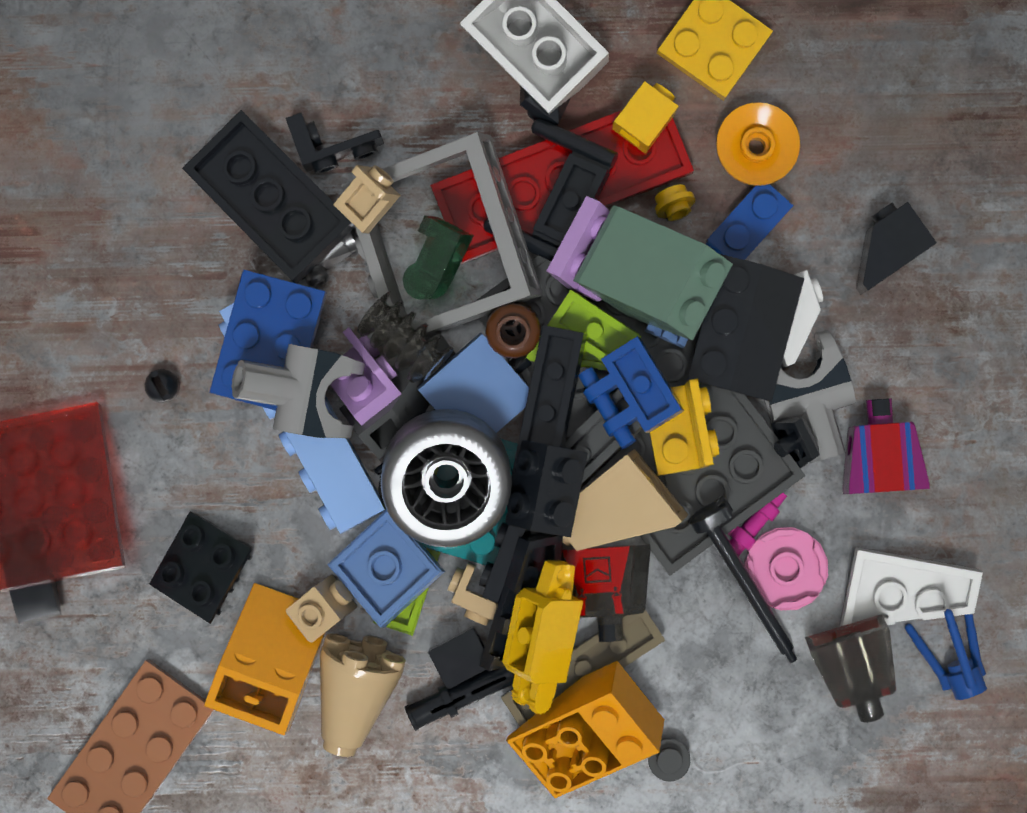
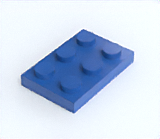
(263, 322)

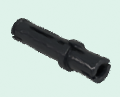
(452, 699)

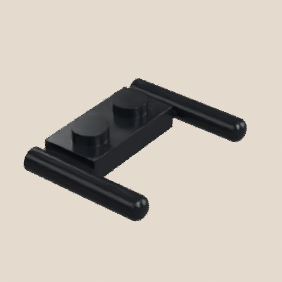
(581, 176)

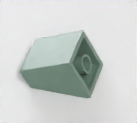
(653, 273)

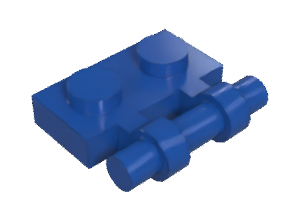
(641, 385)

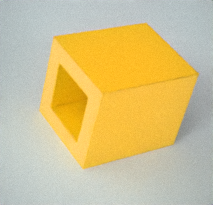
(646, 115)

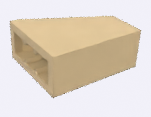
(623, 505)

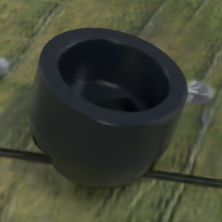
(168, 380)

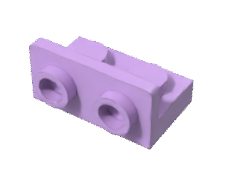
(577, 245)
(368, 392)

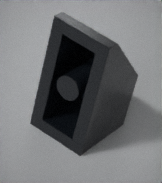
(891, 244)

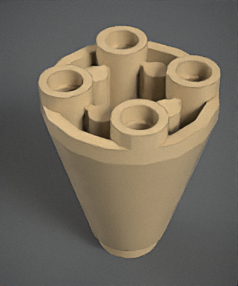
(354, 689)

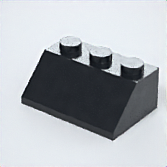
(747, 330)

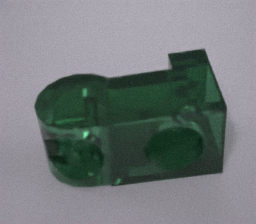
(438, 259)

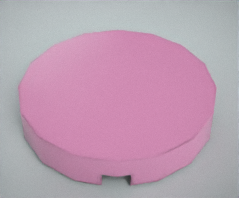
(787, 567)

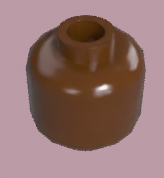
(515, 344)

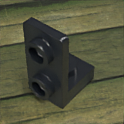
(307, 138)

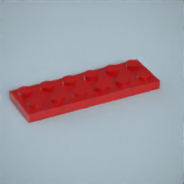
(535, 169)

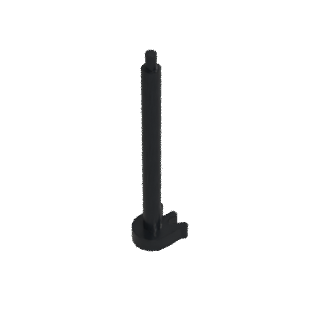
(709, 520)

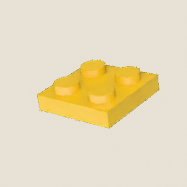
(714, 44)

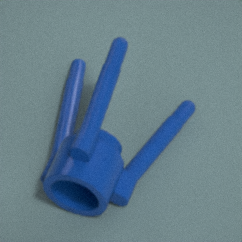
(966, 672)

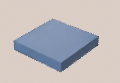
(478, 384)
(385, 569)

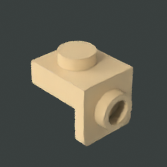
(367, 197)
(321, 608)
(478, 608)

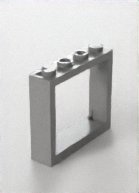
(502, 220)

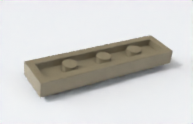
(639, 638)

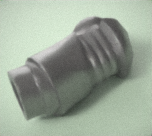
(317, 276)

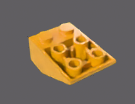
(264, 664)
(589, 731)

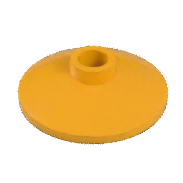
(772, 129)

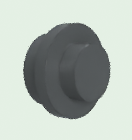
(671, 762)

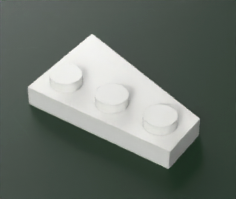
(907, 588)

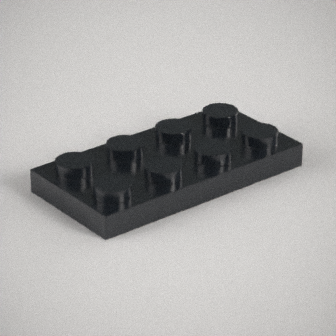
(268, 197)

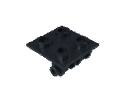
(201, 567)

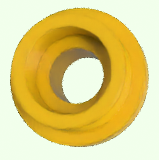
(674, 202)

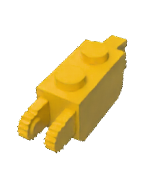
(542, 636)

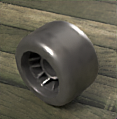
(454, 509)

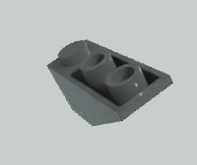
(384, 425)

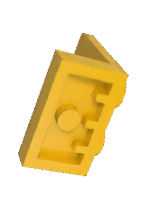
(684, 440)

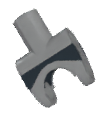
(297, 389)
(817, 396)

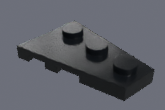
(523, 572)

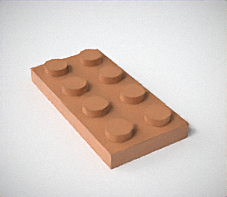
(133, 746)

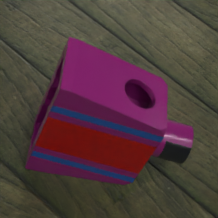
(883, 454)

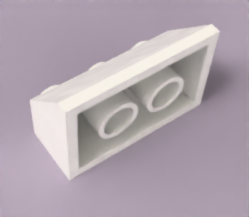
(538, 47)

